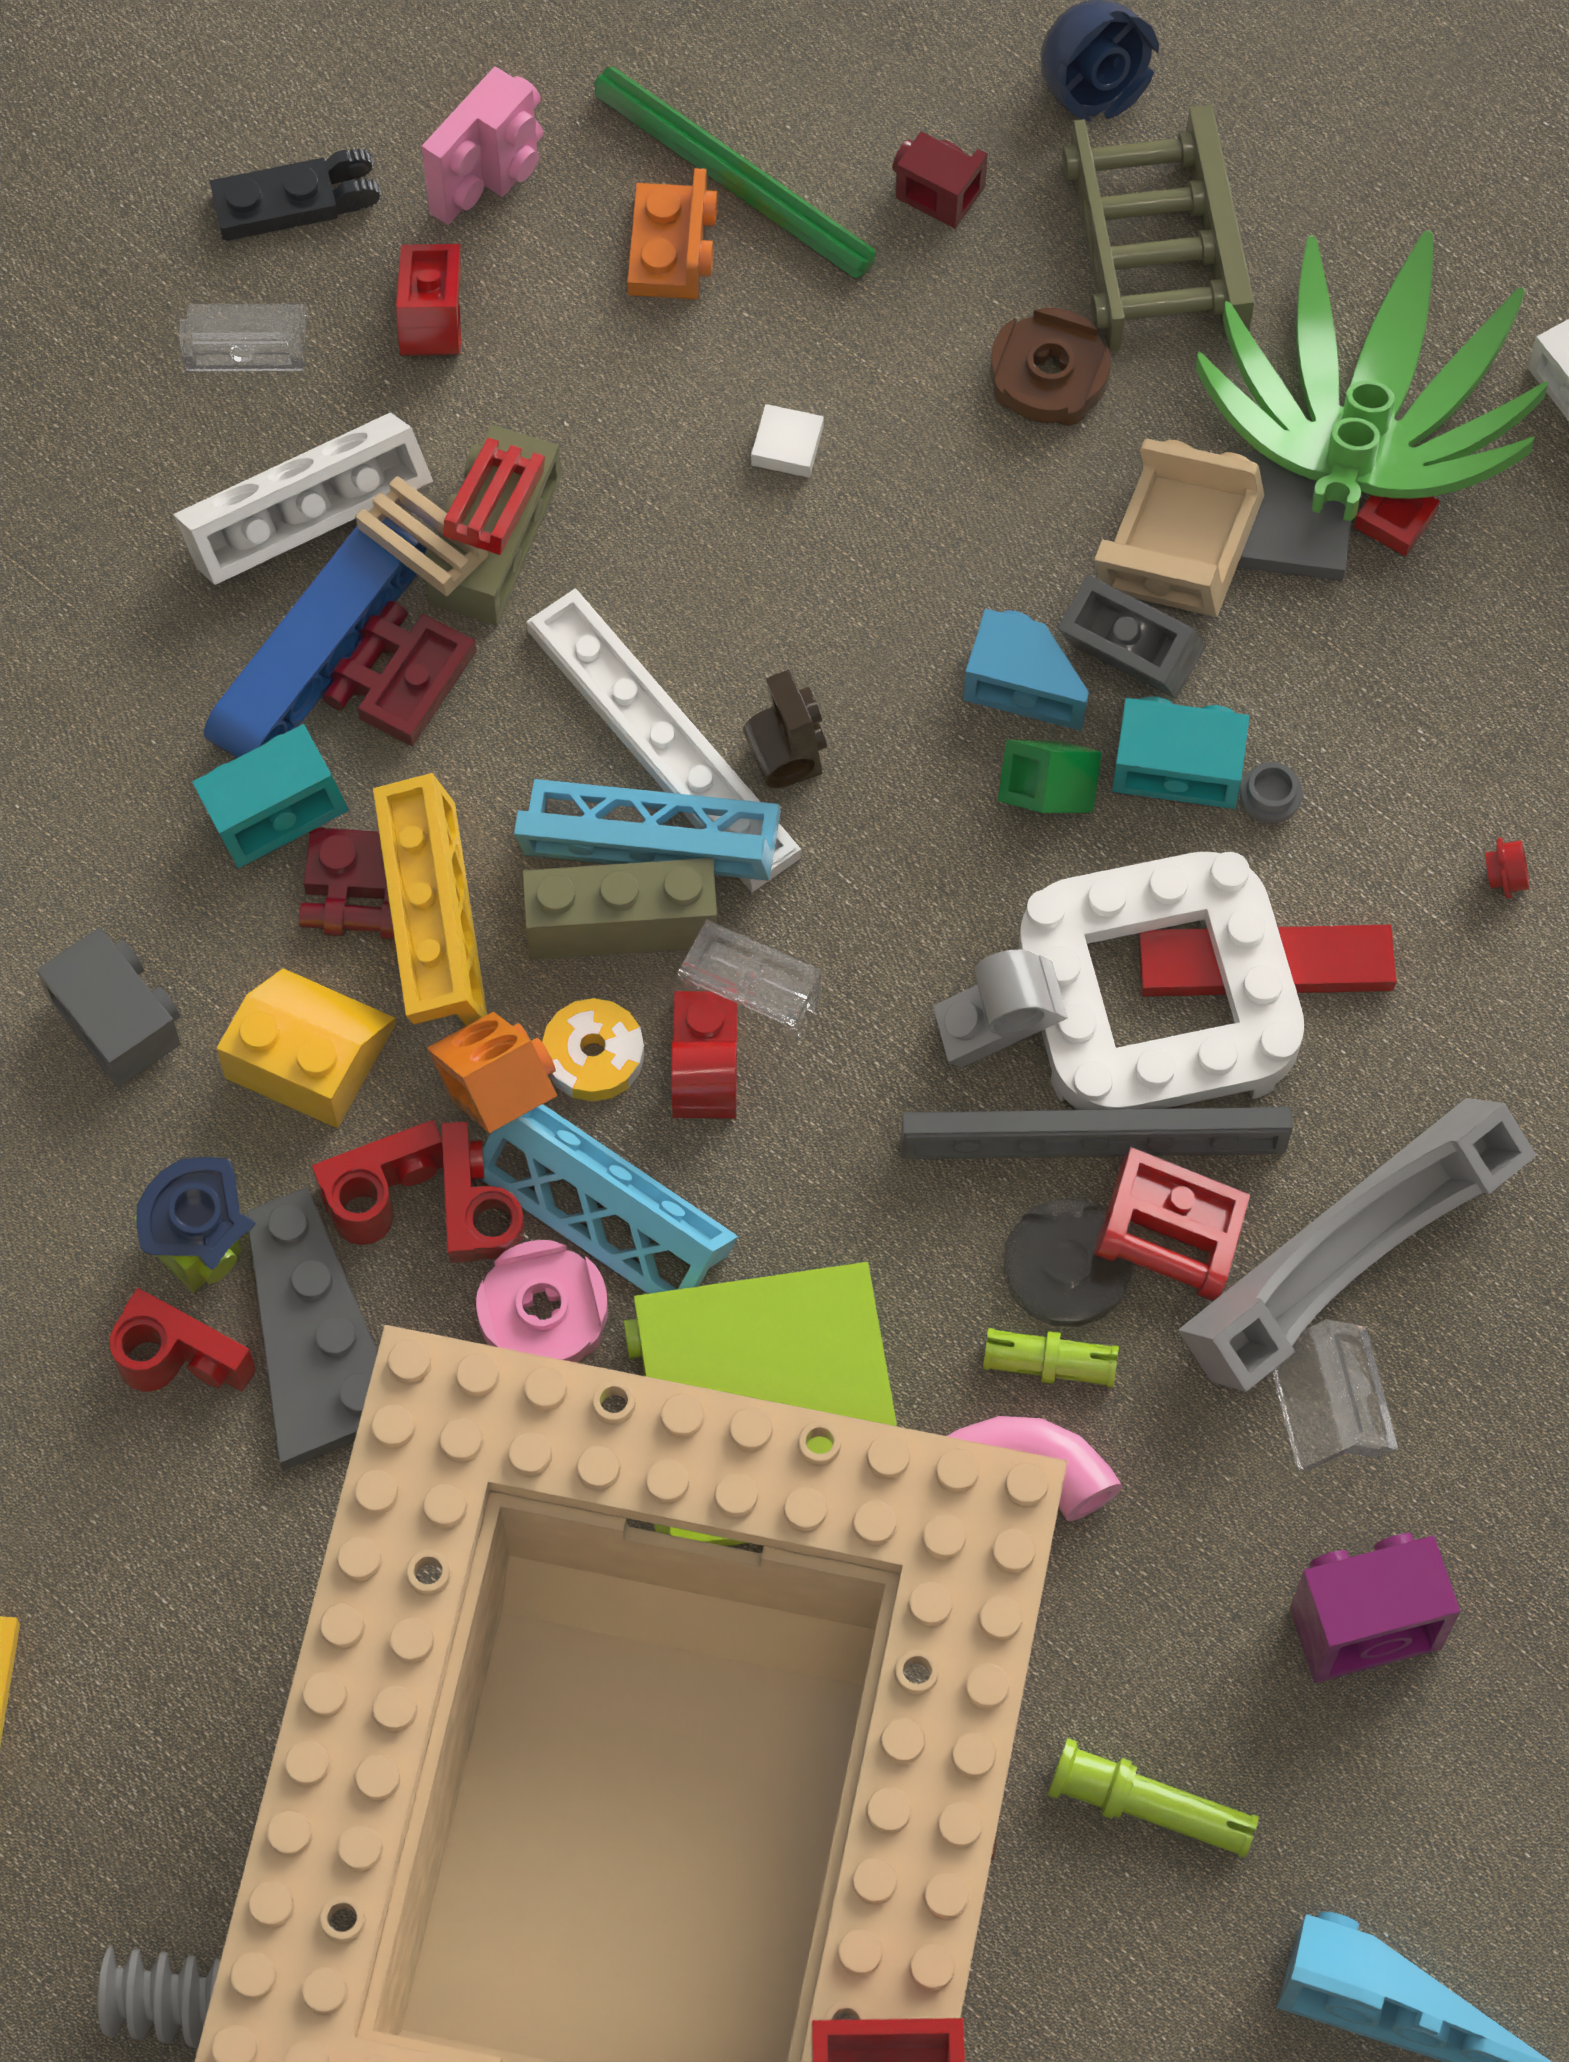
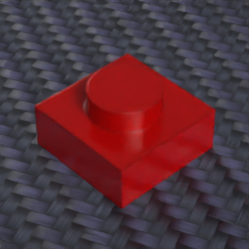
(1396, 520)

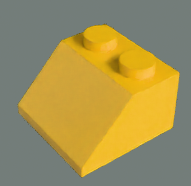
(303, 1045)

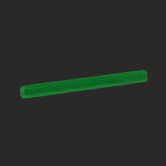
(735, 172)

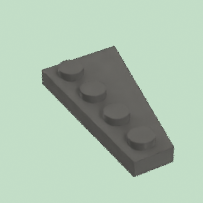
(311, 1330)

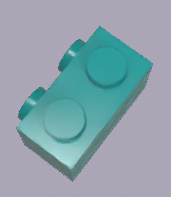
(1181, 752)
(270, 795)

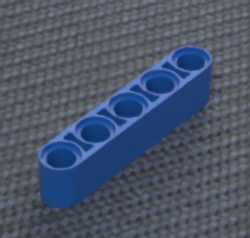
(300, 654)

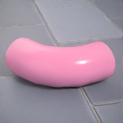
(1087, 1479)

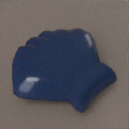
(192, 1211)

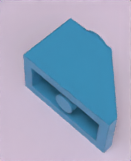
(1024, 671)

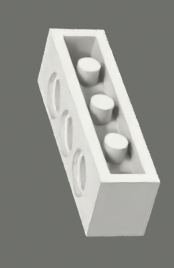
(300, 498)

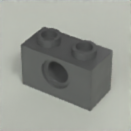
(1132, 636)

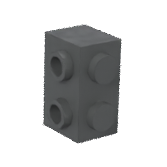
(110, 1005)

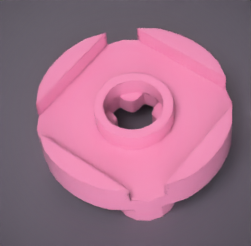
(564, 1277)

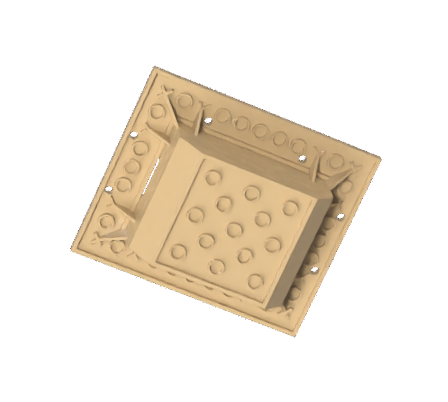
(625, 1769)

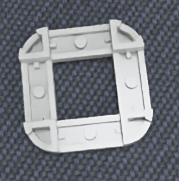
(1182, 1067)

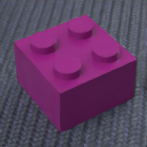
(1373, 1606)

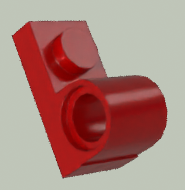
(429, 300)
(704, 1056)
(369, 1171)
(464, 1203)
(181, 1339)

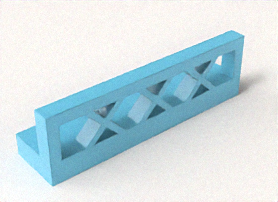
(625, 842)
(617, 1186)

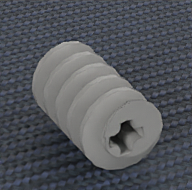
(154, 1997)

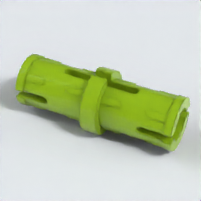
(1050, 1357)

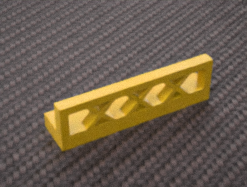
(429, 901)

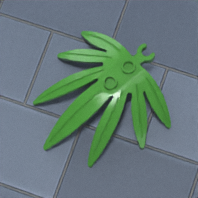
(1362, 442)

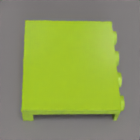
(771, 1338)

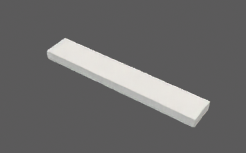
(645, 716)

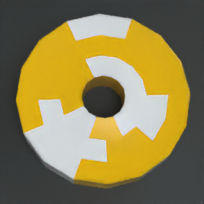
(598, 1023)

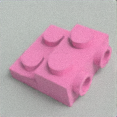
(482, 144)

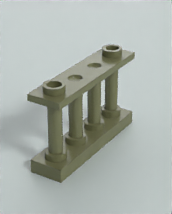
(1205, 196)

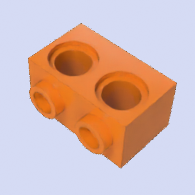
(494, 1071)

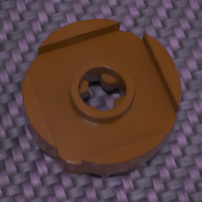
(1045, 396)

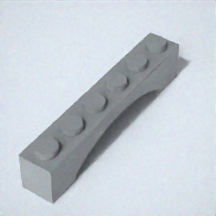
(1265, 1312)

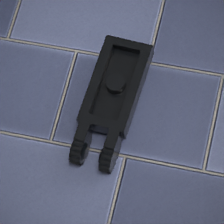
(294, 194)

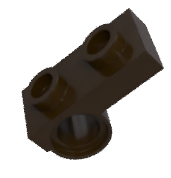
(787, 734)

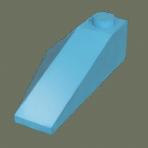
(1379, 1994)

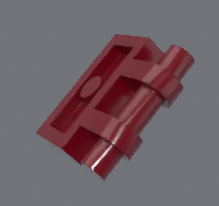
(414, 680)
(342, 867)

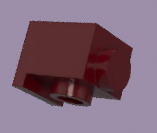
(939, 177)

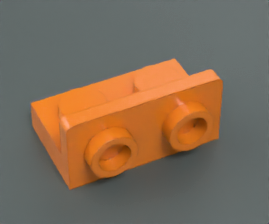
(669, 240)

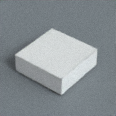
(787, 440)

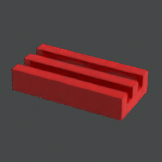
(507, 463)

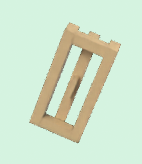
(388, 506)

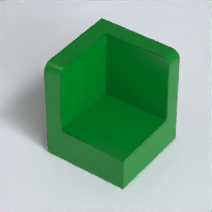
(1049, 776)

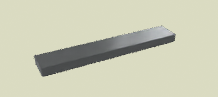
(1095, 1133)

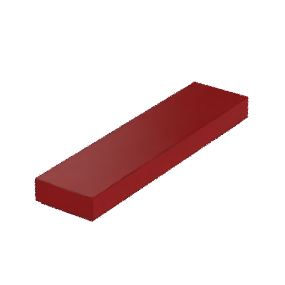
(1318, 957)

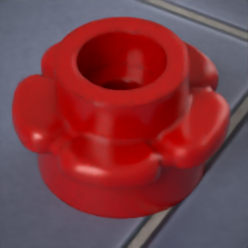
(1507, 867)

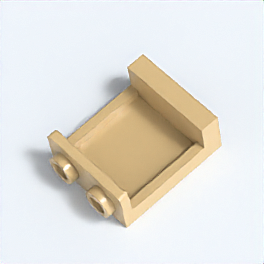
(1183, 527)

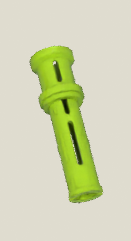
(1119, 1789)

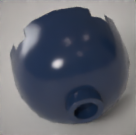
(1098, 58)

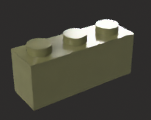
(490, 585)
(618, 907)

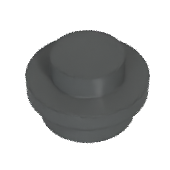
(1271, 792)

